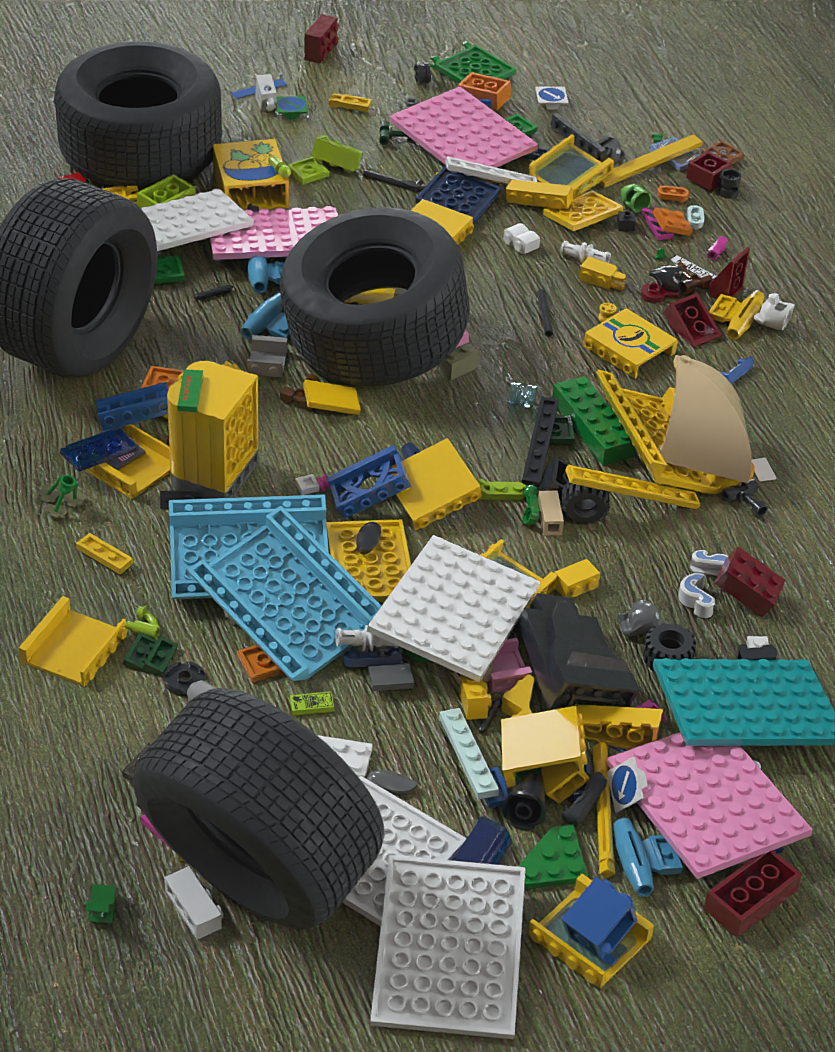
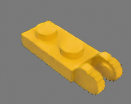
(350, 102)

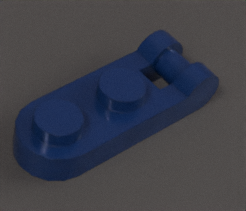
(377, 657)

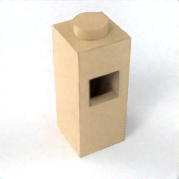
(551, 513)

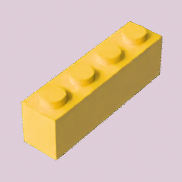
(539, 194)

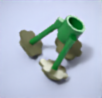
(67, 486)

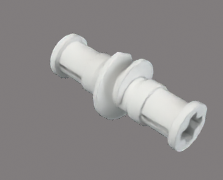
(582, 252)
(362, 638)

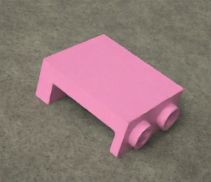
(507, 667)

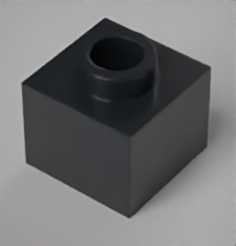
(626, 221)

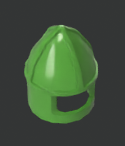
(635, 197)

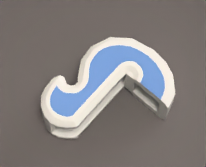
(707, 564)
(694, 597)

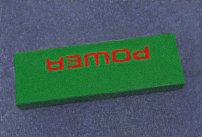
(190, 391)

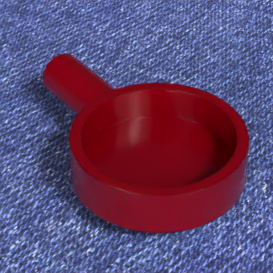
(654, 293)

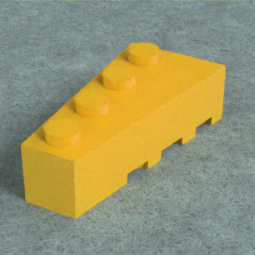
(620, 725)

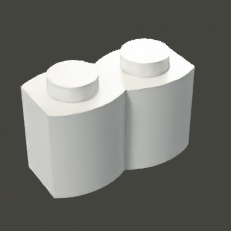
(521, 238)

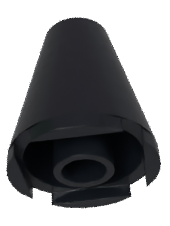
(526, 803)

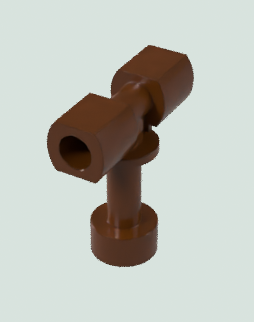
(693, 281)
(290, 395)

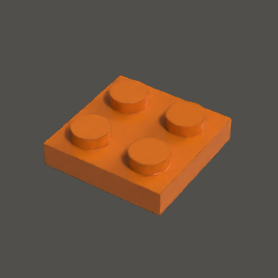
(672, 221)

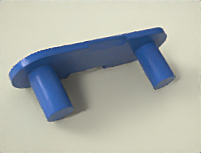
(744, 366)

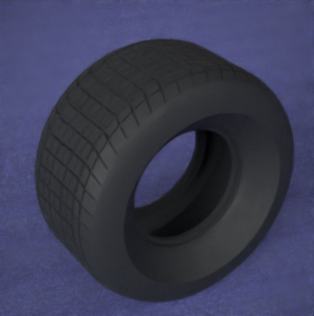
(138, 113)
(73, 276)
(382, 339)
(259, 807)

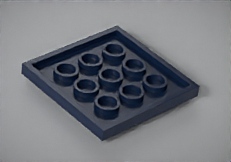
(460, 193)

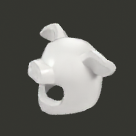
(775, 313)

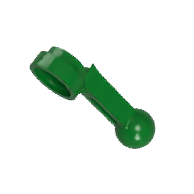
(531, 513)

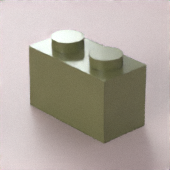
(460, 361)

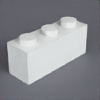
(193, 902)

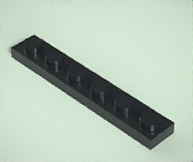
(581, 140)
(540, 441)

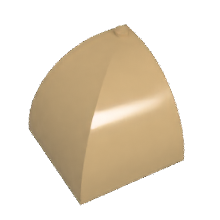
(706, 423)

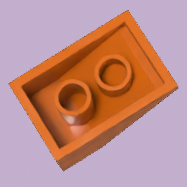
(487, 88)

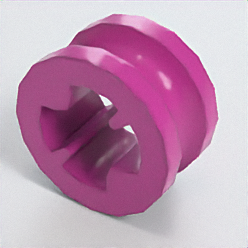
(323, 483)

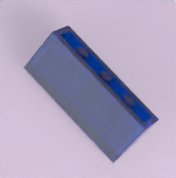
(485, 843)

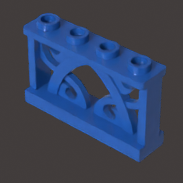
(353, 476)

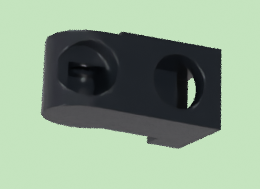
(765, 652)

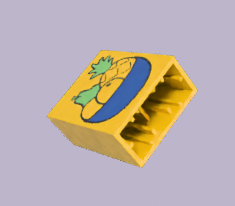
(247, 176)

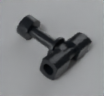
(744, 493)

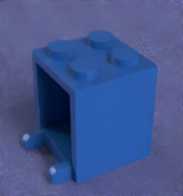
(600, 919)

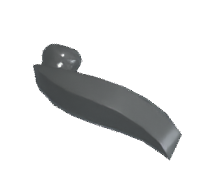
(392, 782)

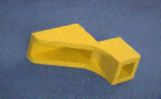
(518, 699)

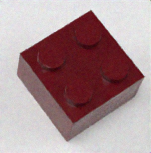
(707, 170)

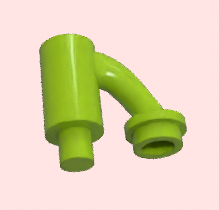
(151, 629)

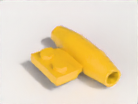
(739, 314)

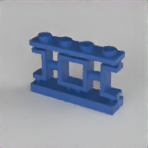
(133, 406)

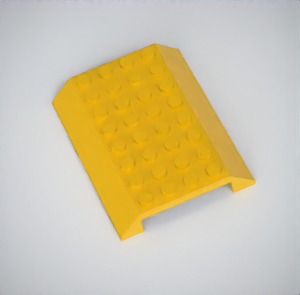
(646, 423)

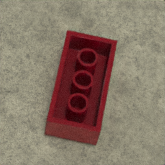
(752, 892)

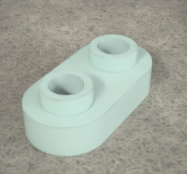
(695, 217)

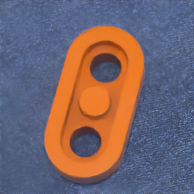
(673, 193)

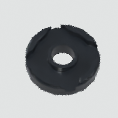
(176, 671)

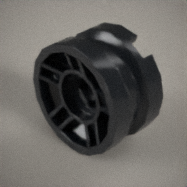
(422, 73)

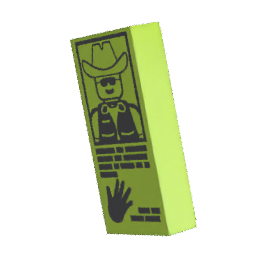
(311, 703)

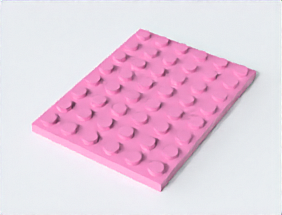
(463, 129)
(272, 233)
(712, 803)

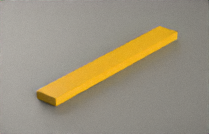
(652, 159)
(632, 487)

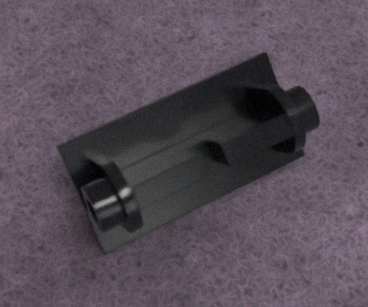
(166, 495)

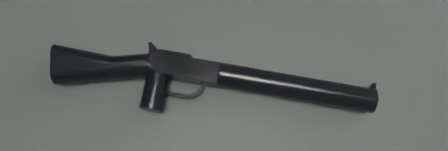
(409, 185)

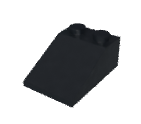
(555, 477)

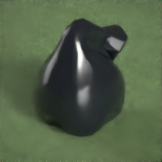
(668, 277)

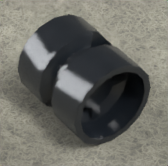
(729, 183)

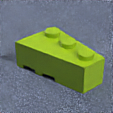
(336, 154)

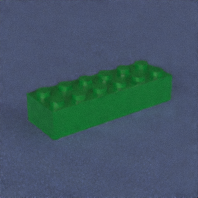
(594, 420)

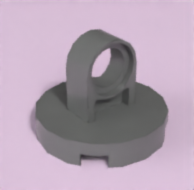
(613, 149)

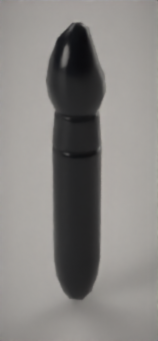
(226, 288)
(496, 704)

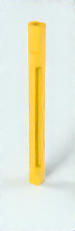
(604, 823)

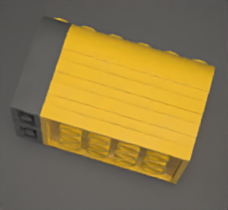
(218, 443)

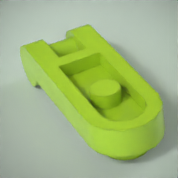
(501, 490)

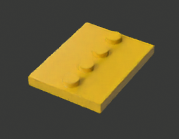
(584, 211)

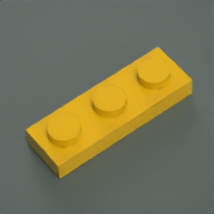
(104, 553)

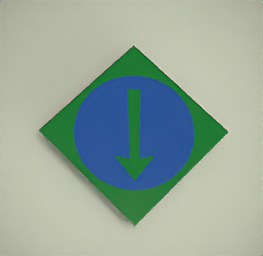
(291, 106)

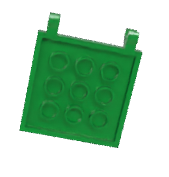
(473, 60)

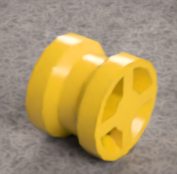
(606, 311)

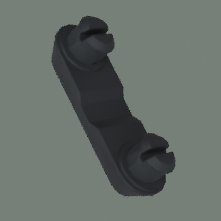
(584, 803)

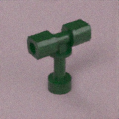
(386, 133)

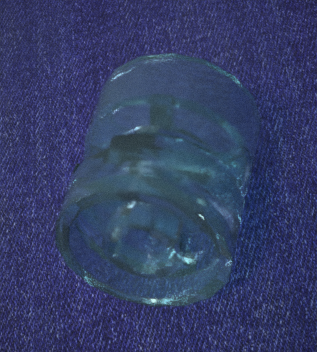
(522, 395)

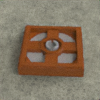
(725, 151)

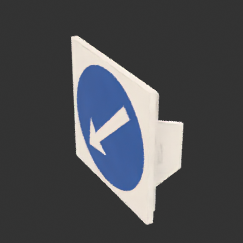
(551, 96)
(626, 784)

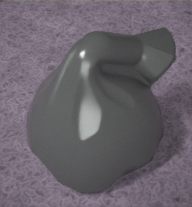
(639, 619)

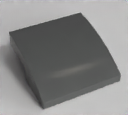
(391, 676)

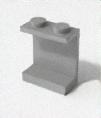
(267, 356)

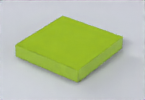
(308, 170)

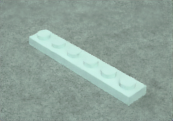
(468, 754)

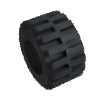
(584, 510)
(668, 642)

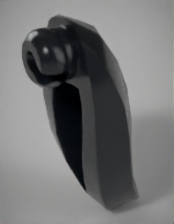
(368, 537)

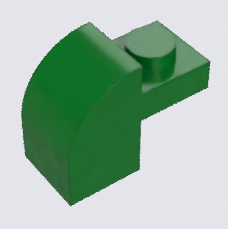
(102, 903)

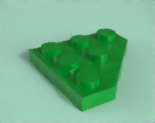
(554, 860)

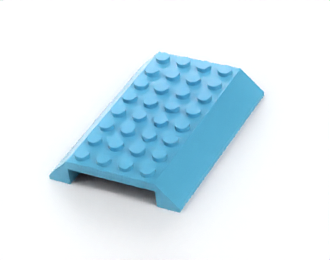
(214, 526)
(287, 595)

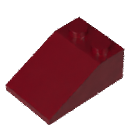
(731, 278)
(692, 320)

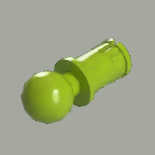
(279, 166)

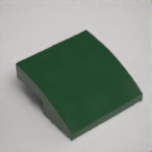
(150, 654)

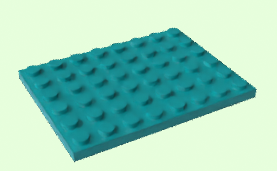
(747, 702)

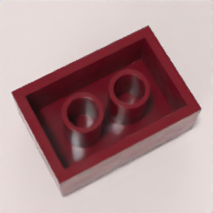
(321, 38)
(750, 581)

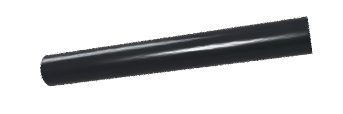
(545, 313)

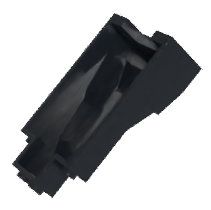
(573, 656)

